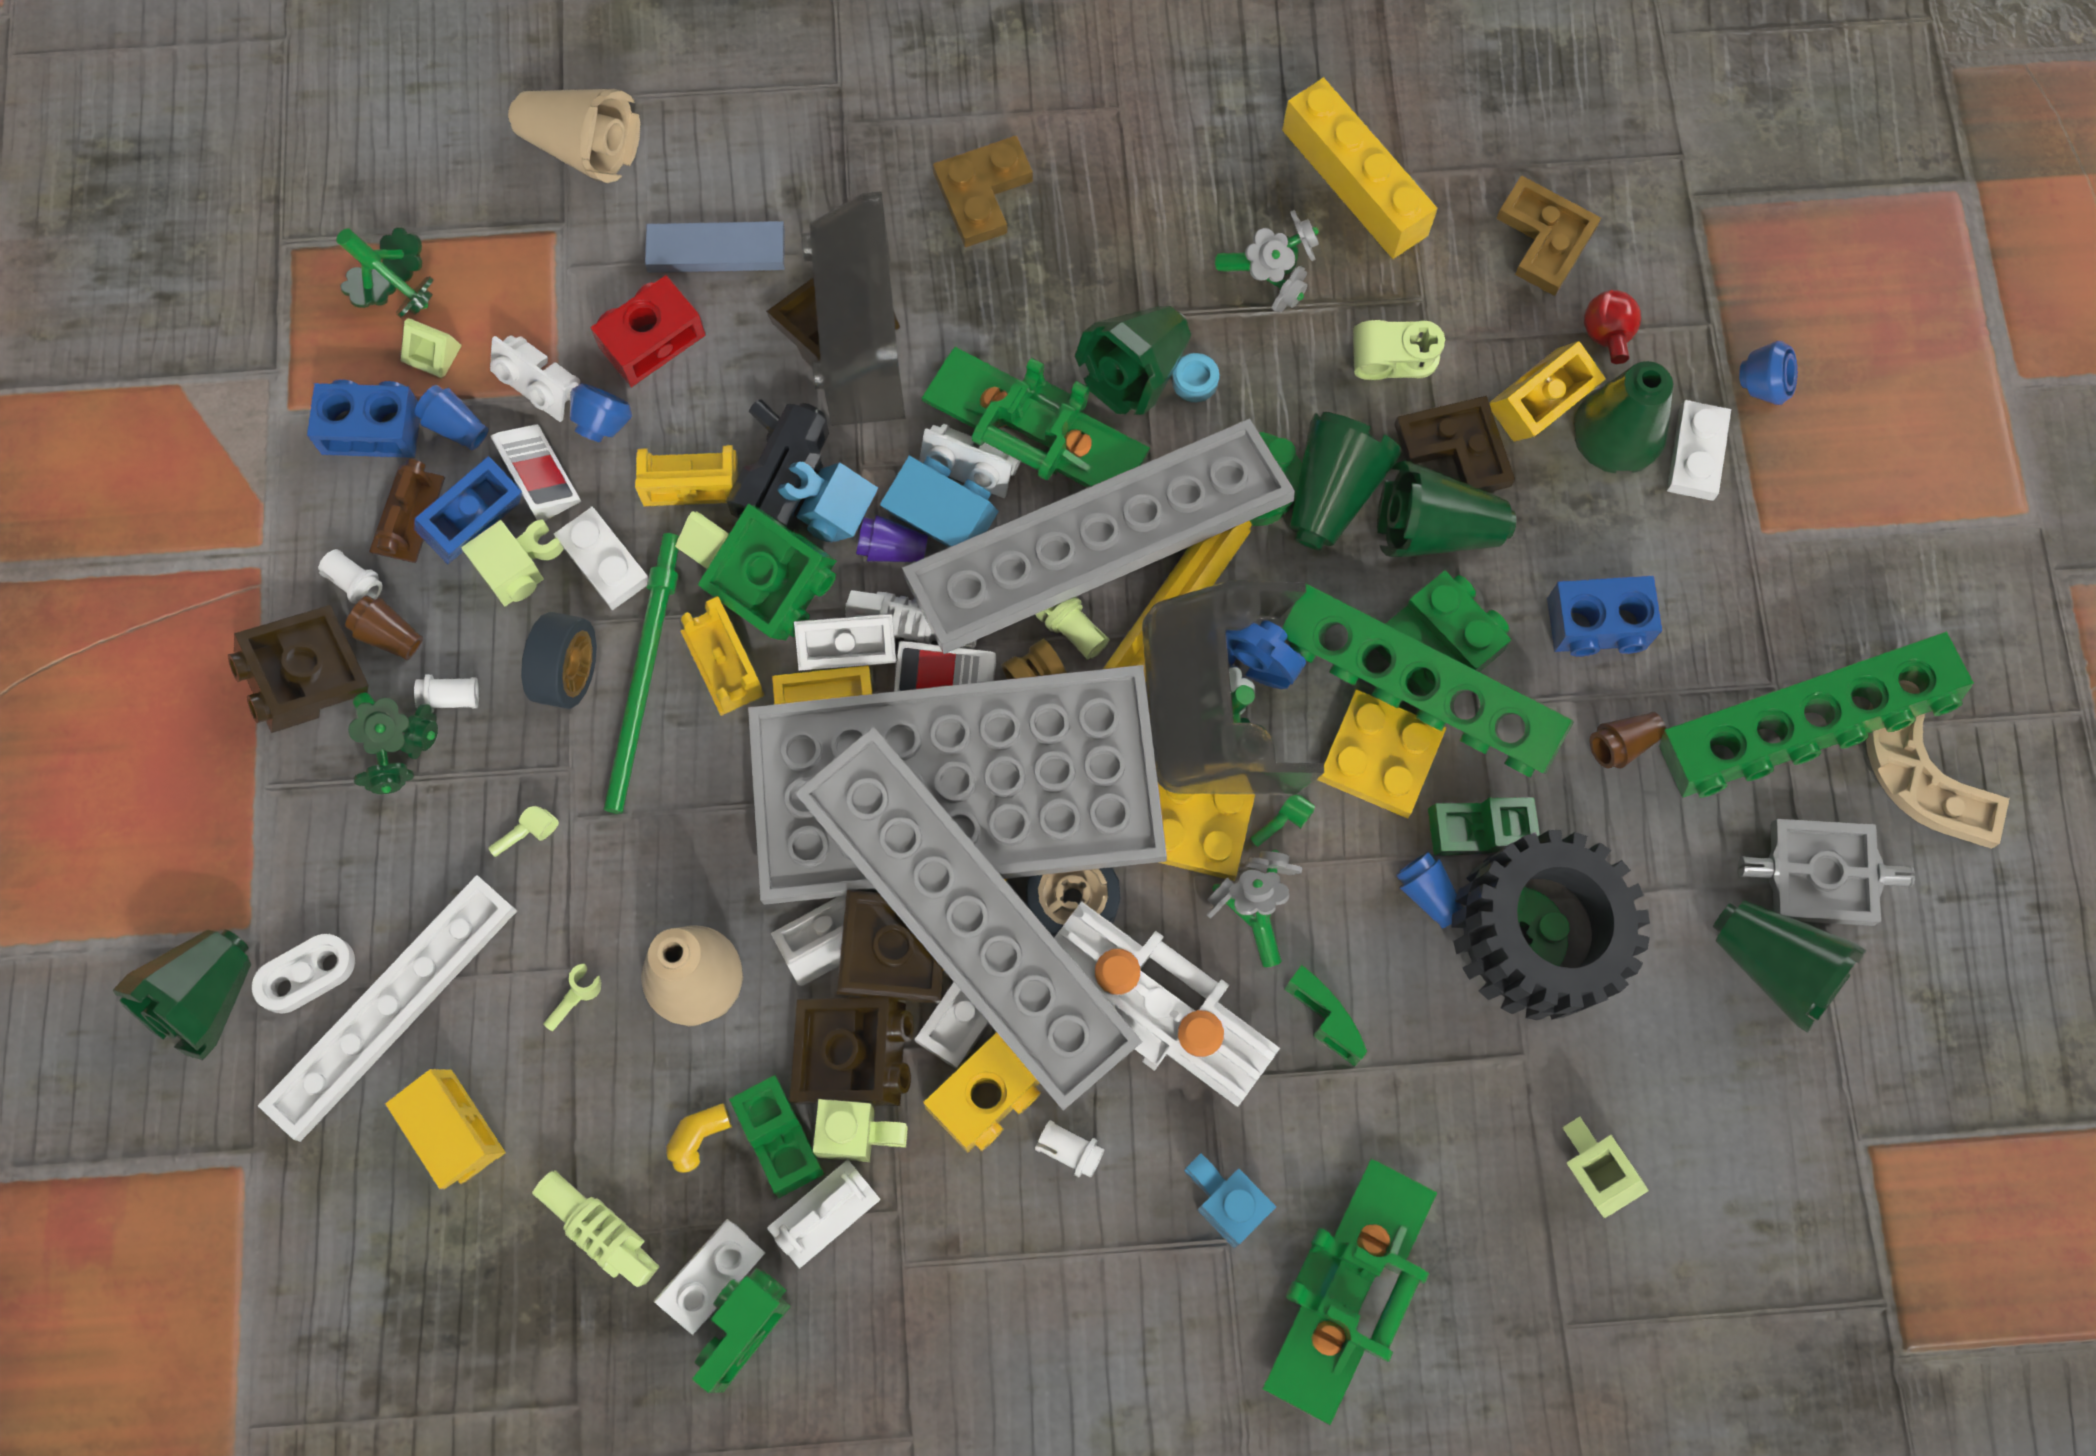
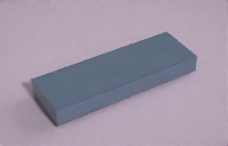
(715, 246)

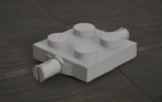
(1826, 871)

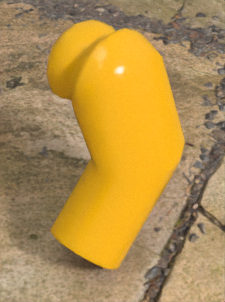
(689, 1134)

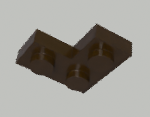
(1460, 431)

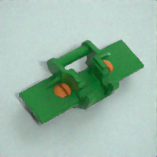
(1041, 411)
(1333, 1283)

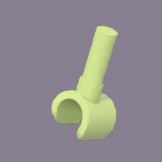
(533, 820)
(573, 996)

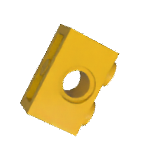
(1546, 391)
(953, 1099)

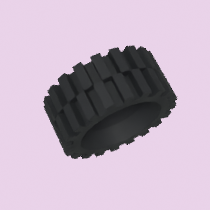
(1507, 960)

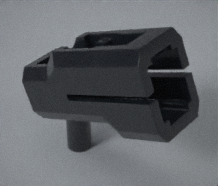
(790, 439)

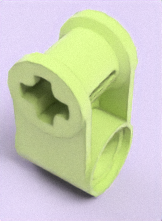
(1393, 349)

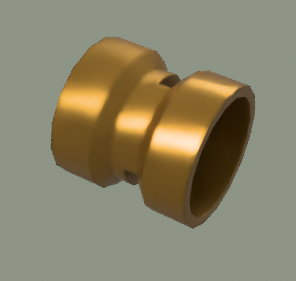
(1038, 662)

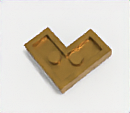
(971, 185)
(1558, 228)

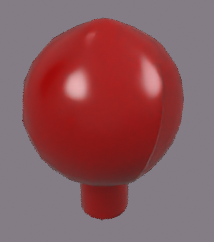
(1612, 322)

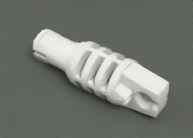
(906, 614)

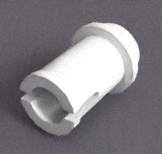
(350, 576)
(446, 692)
(1070, 1149)

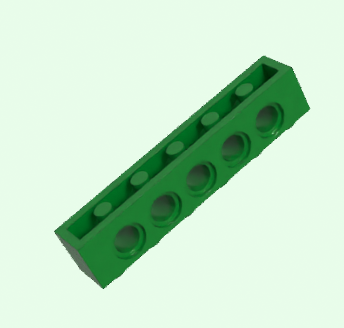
(1929, 664)
(1543, 726)

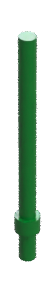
(661, 583)

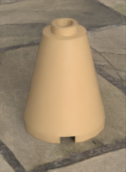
(580, 127)
(691, 975)

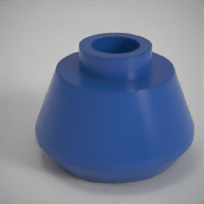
(1770, 373)
(597, 412)

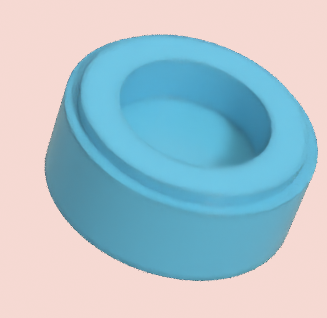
(1195, 377)

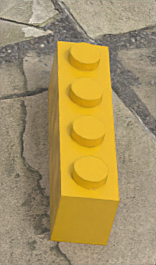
(1358, 168)

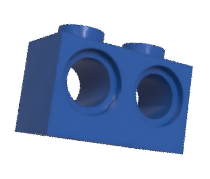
(362, 430)
(1600, 603)

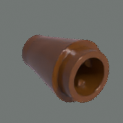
(383, 628)
(1625, 739)

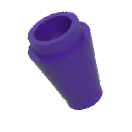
(890, 542)

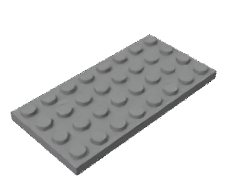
(1027, 767)

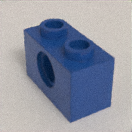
(467, 509)

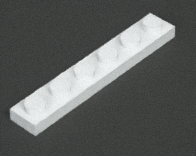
(386, 1009)

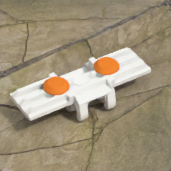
(1205, 1041)

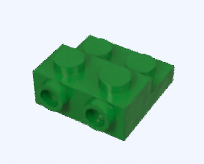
(768, 573)
(1451, 623)
(748, 1316)

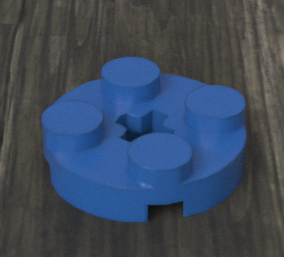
(1265, 654)

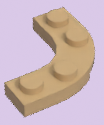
(1927, 793)

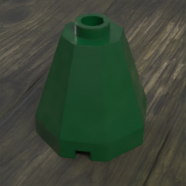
(1133, 357)
(189, 990)

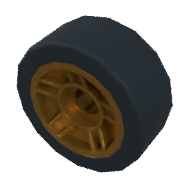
(559, 660)

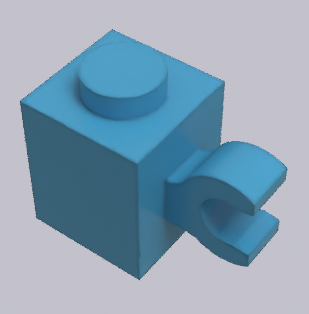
(832, 501)
(1233, 1204)

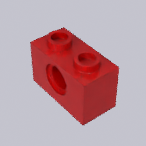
(642, 353)

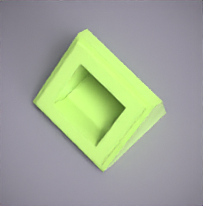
(428, 348)
(701, 539)

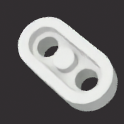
(305, 972)

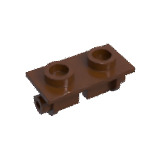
(409, 496)

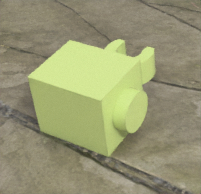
(508, 562)
(849, 1130)
(1603, 1170)

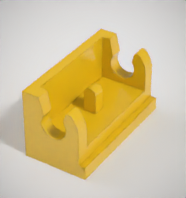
(685, 477)
(721, 658)
(445, 1127)

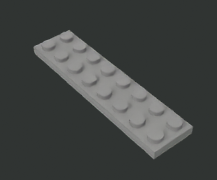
(1097, 535)
(968, 918)

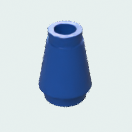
(450, 417)
(1430, 888)

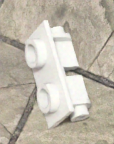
(519, 365)
(983, 466)
(823, 1214)
(694, 1289)

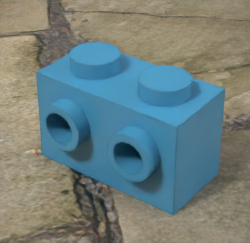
(938, 505)

